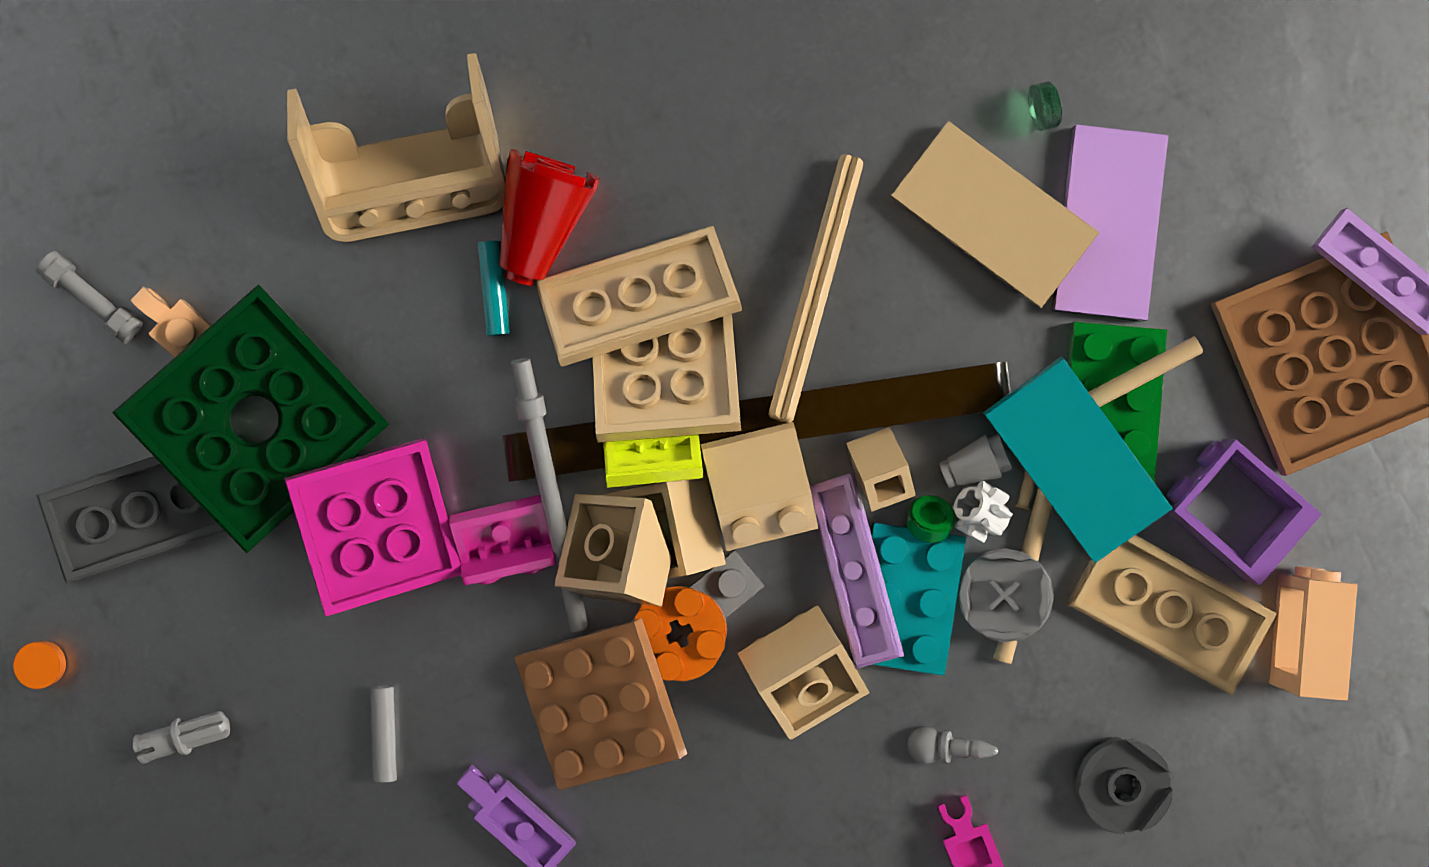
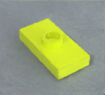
(652, 460)

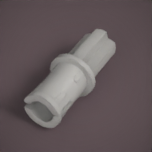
(181, 736)

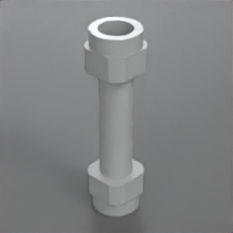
(60, 272)

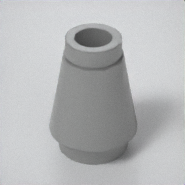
(978, 461)

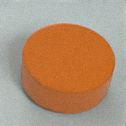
(39, 664)

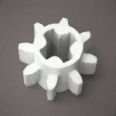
(982, 511)

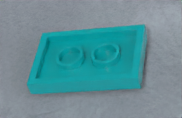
(922, 594)

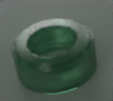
(1045, 105)

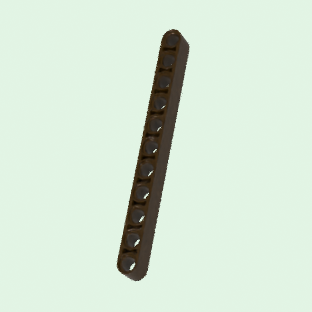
(817, 414)

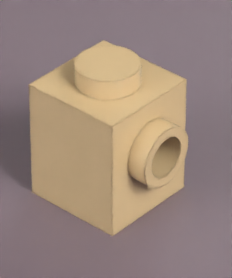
(878, 459)

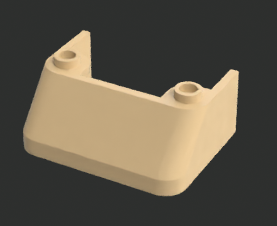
(403, 179)

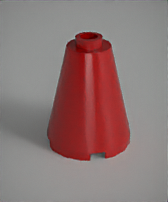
(539, 213)

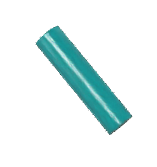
(493, 289)

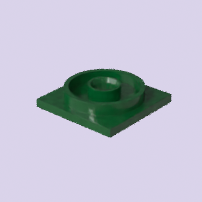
(189, 405)

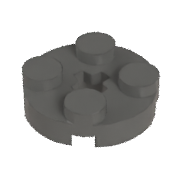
(1127, 812)

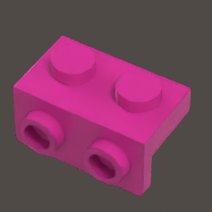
(502, 540)

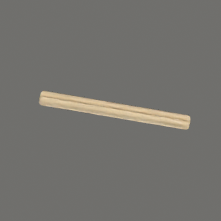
(816, 289)

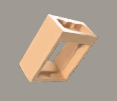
(1313, 633)

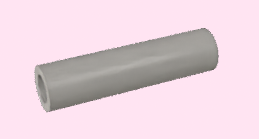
(383, 733)

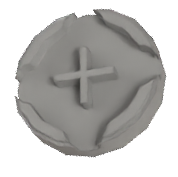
(1005, 595)

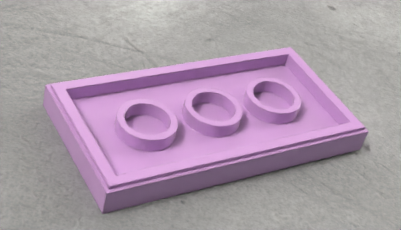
(1118, 191)

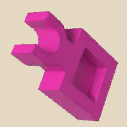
(968, 845)

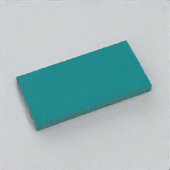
(1078, 459)

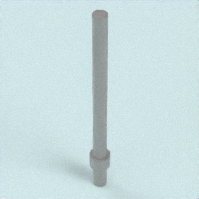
(531, 409)

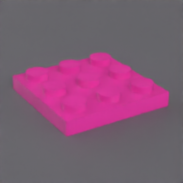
(374, 526)

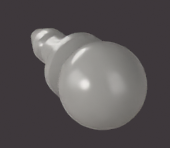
(929, 745)

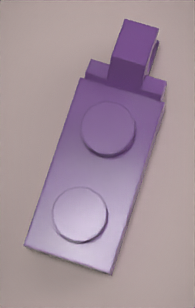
(515, 820)

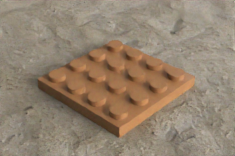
(1323, 363)

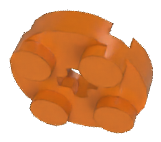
(705, 641)

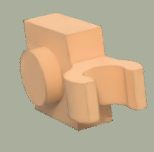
(176, 325)

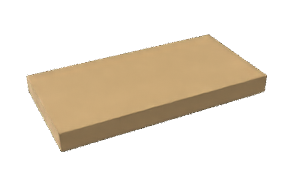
(994, 214)
(638, 296)
(1174, 611)

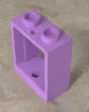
(1275, 541)

